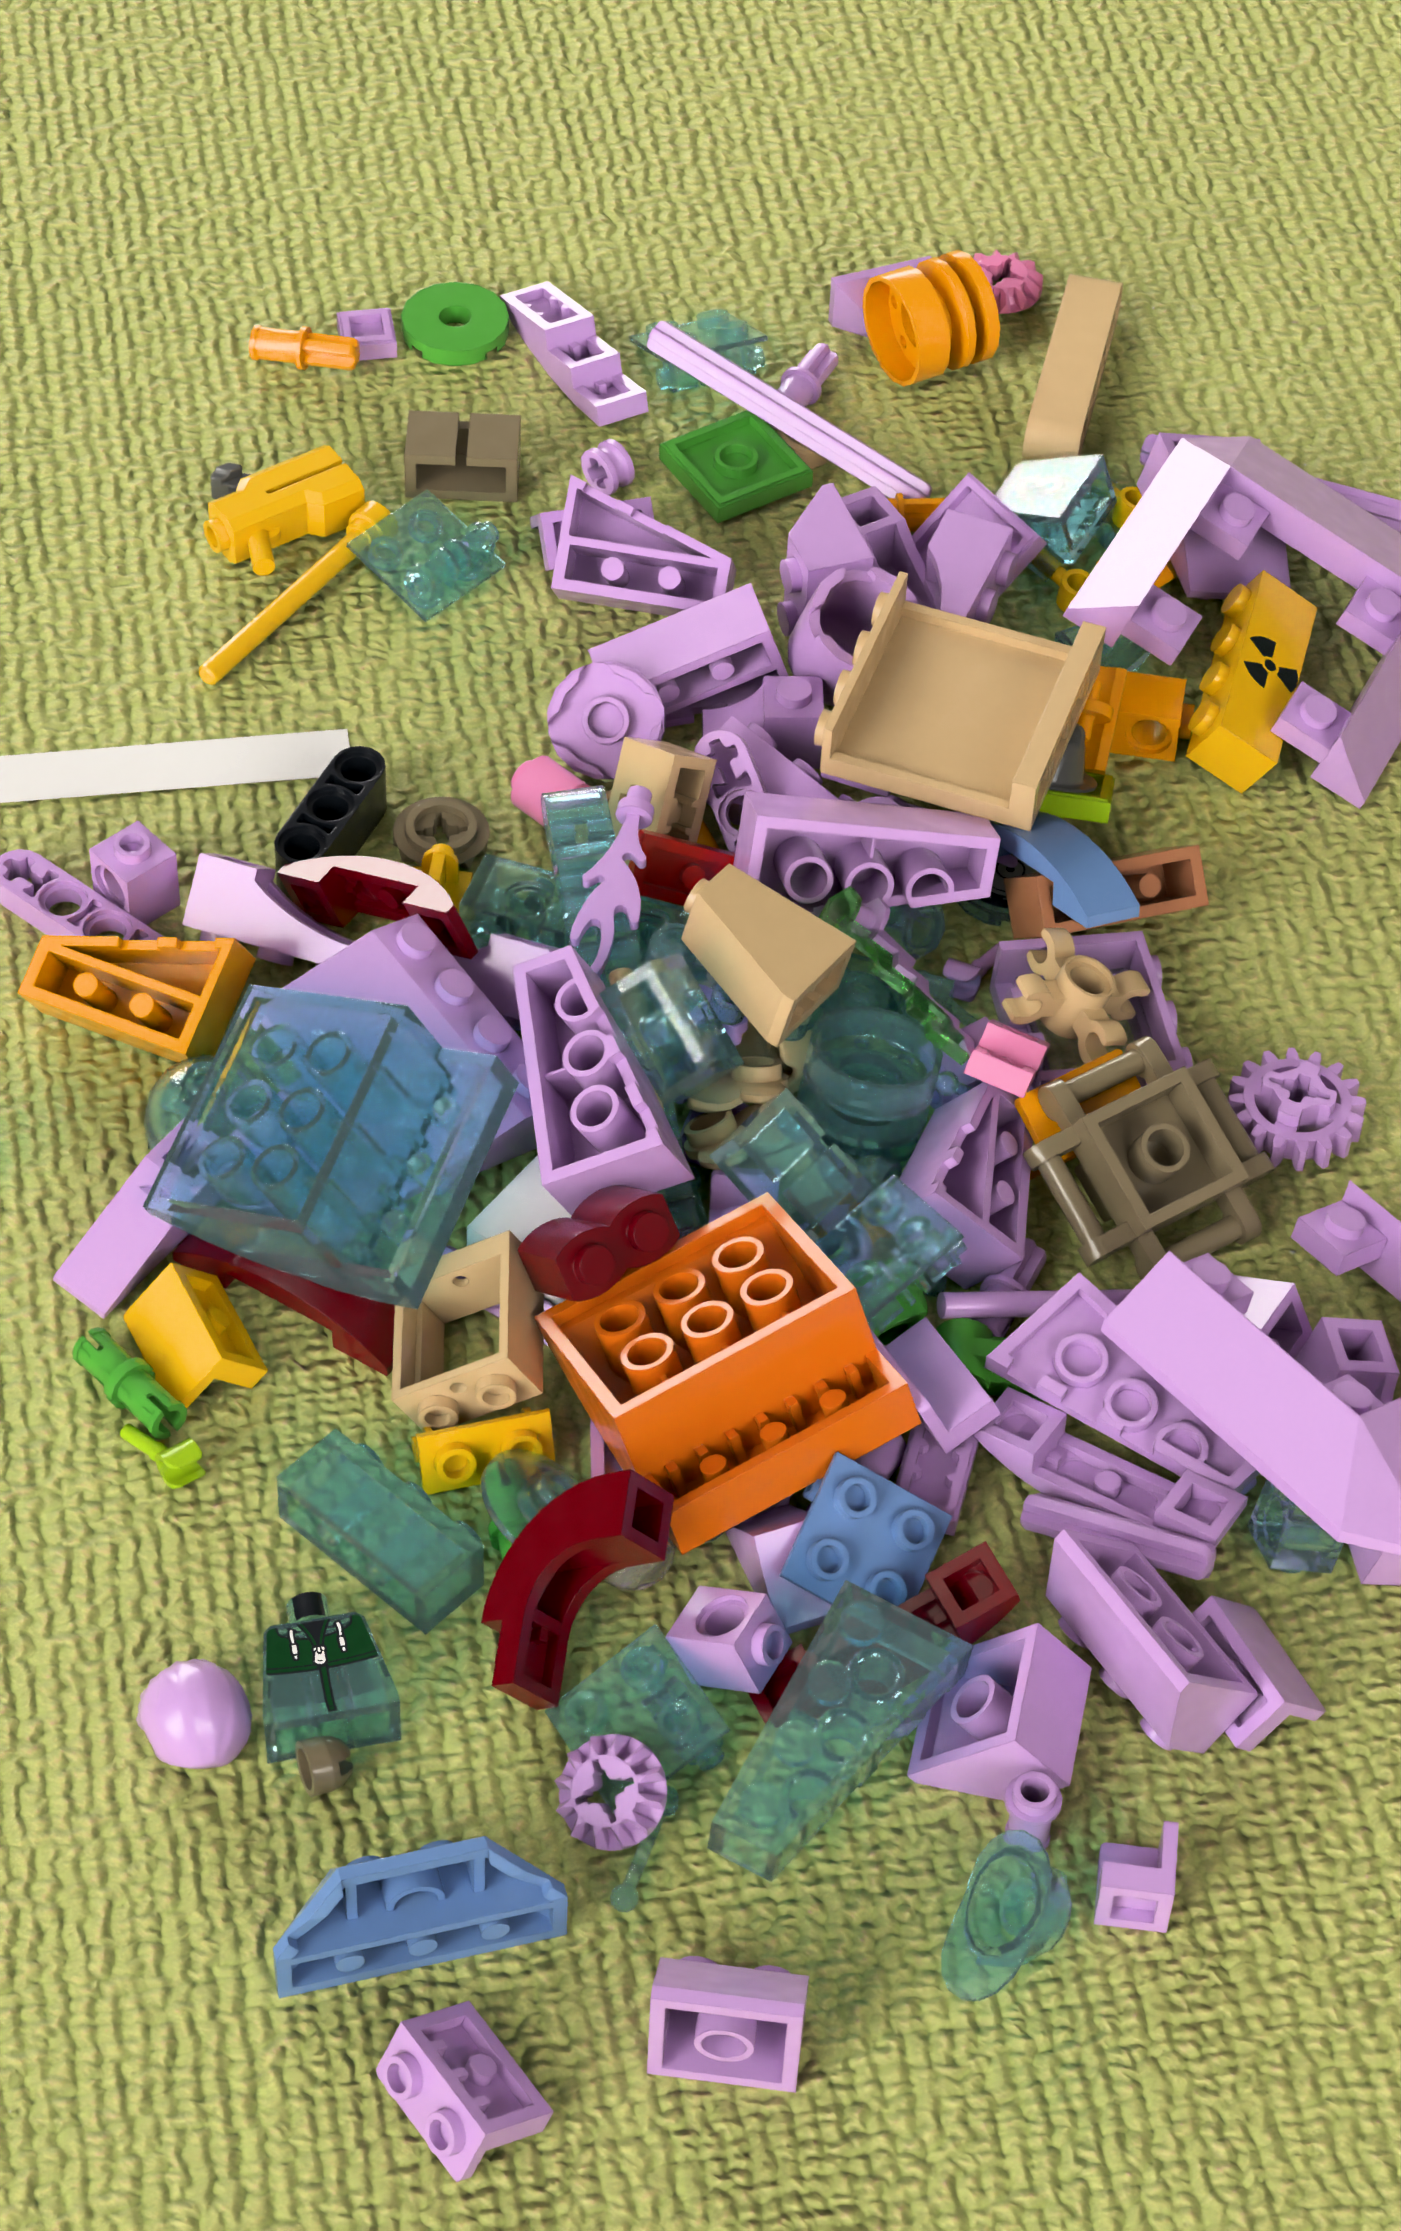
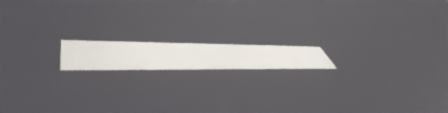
(168, 765)

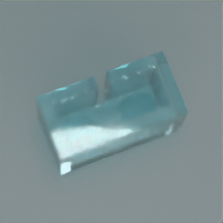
(784, 1155)

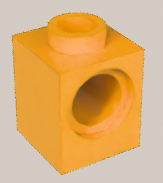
(1152, 717)

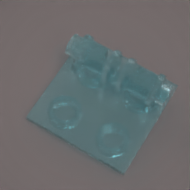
(718, 331)
(429, 554)
(889, 1246)
(647, 1697)

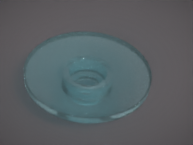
(519, 1486)

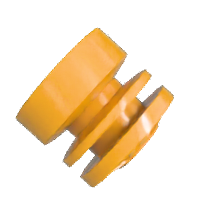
(931, 317)

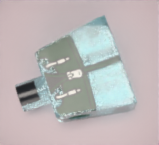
(325, 1681)

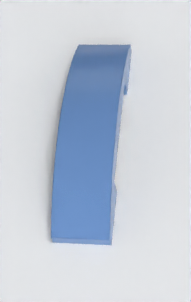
(1083, 876)

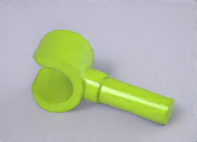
(176, 1464)

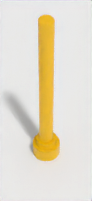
(292, 598)

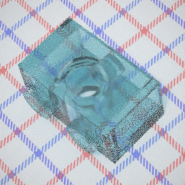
(671, 1028)

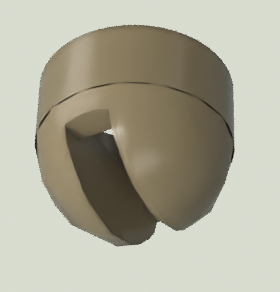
(323, 1764)

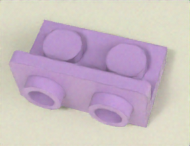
(460, 2087)

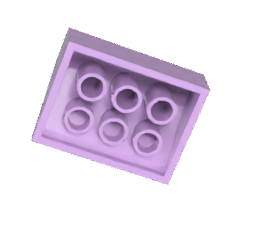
(413, 968)

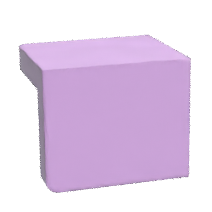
(1137, 1883)

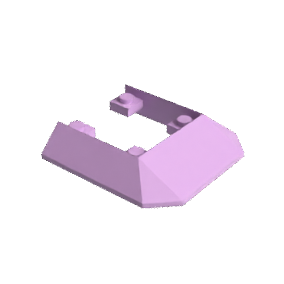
(1225, 495)
(1316, 1442)

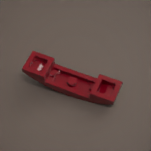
(342, 886)
(357, 1324)
(963, 1599)

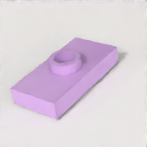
(937, 1475)

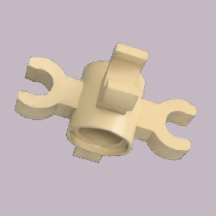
(1075, 996)

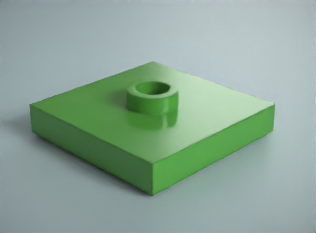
(735, 465)

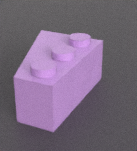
(630, 560)
(702, 654)
(976, 1178)

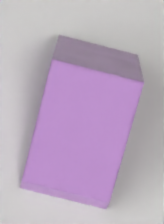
(762, 1550)

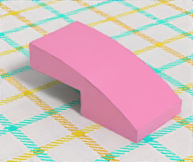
(1007, 1058)

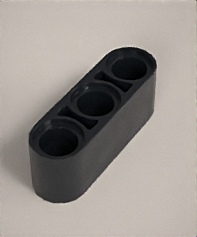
(336, 811)

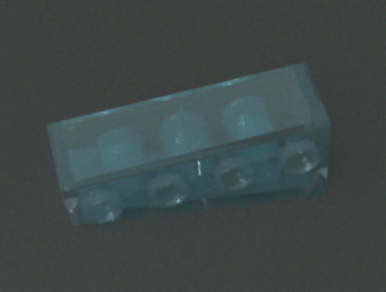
(842, 1712)

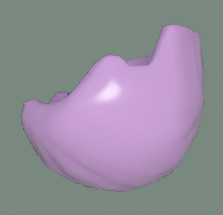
(195, 1715)

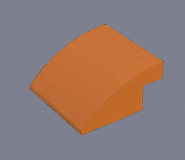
(730, 1369)

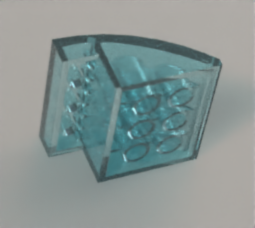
(333, 1142)

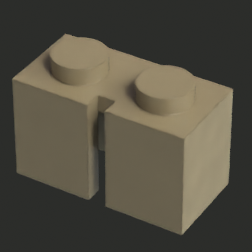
(463, 457)

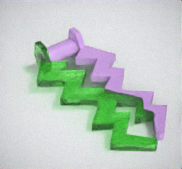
(895, 968)

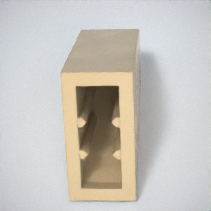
(764, 950)

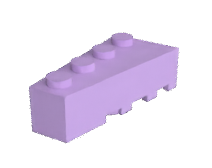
(883, 851)
(586, 1088)

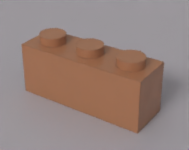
(1160, 878)

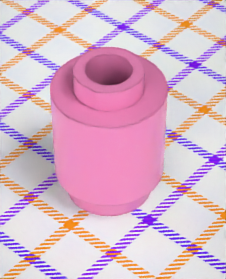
(540, 777)

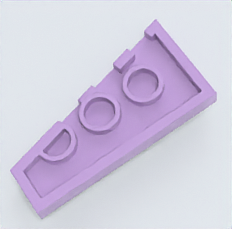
(1085, 1374)

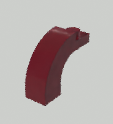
(556, 1564)

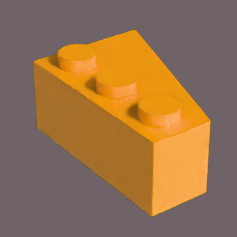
(144, 993)

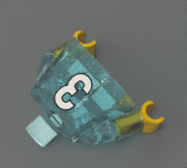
(1065, 506)

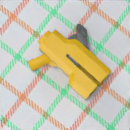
(279, 505)

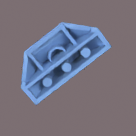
(416, 1913)

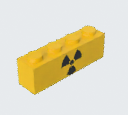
(1250, 680)

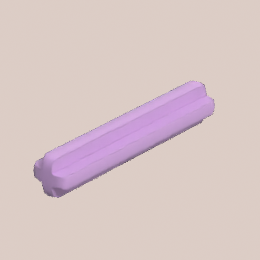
(1161, 1547)

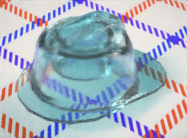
(1007, 1917)

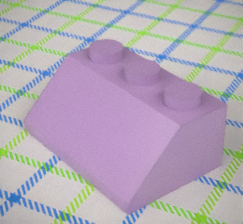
(1145, 1641)

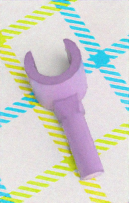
(969, 976)

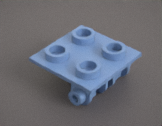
(864, 1534)

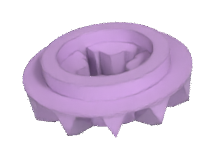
(637, 1807)

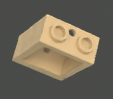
(492, 1383)

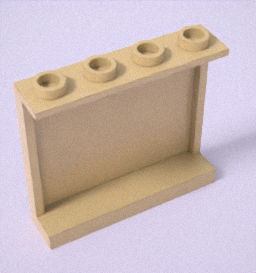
(957, 709)

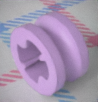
(608, 466)

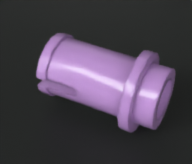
(1032, 1804)

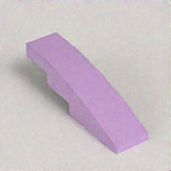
(576, 359)

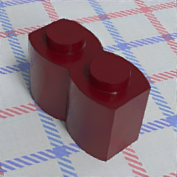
(595, 1246)

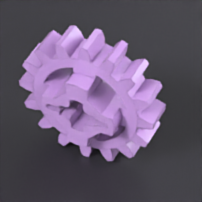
(1298, 1108)

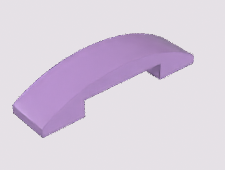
(1035, 1447)

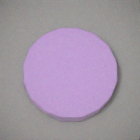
(597, 710)

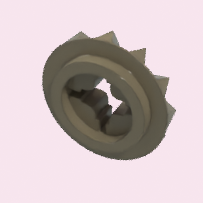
(461, 821)

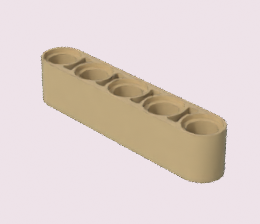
(1072, 368)

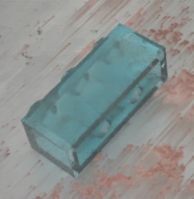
(381, 1530)

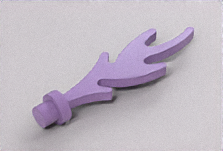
(618, 885)

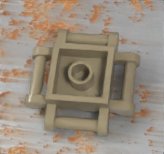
(1149, 1158)

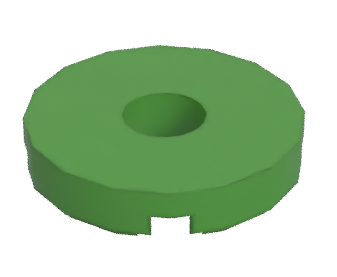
(433, 307)

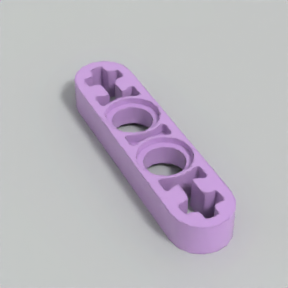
(56, 886)

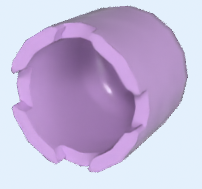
(832, 621)

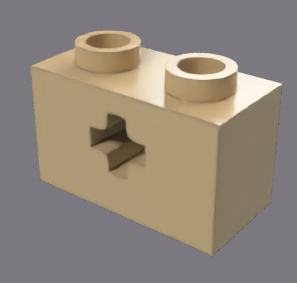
(676, 780)

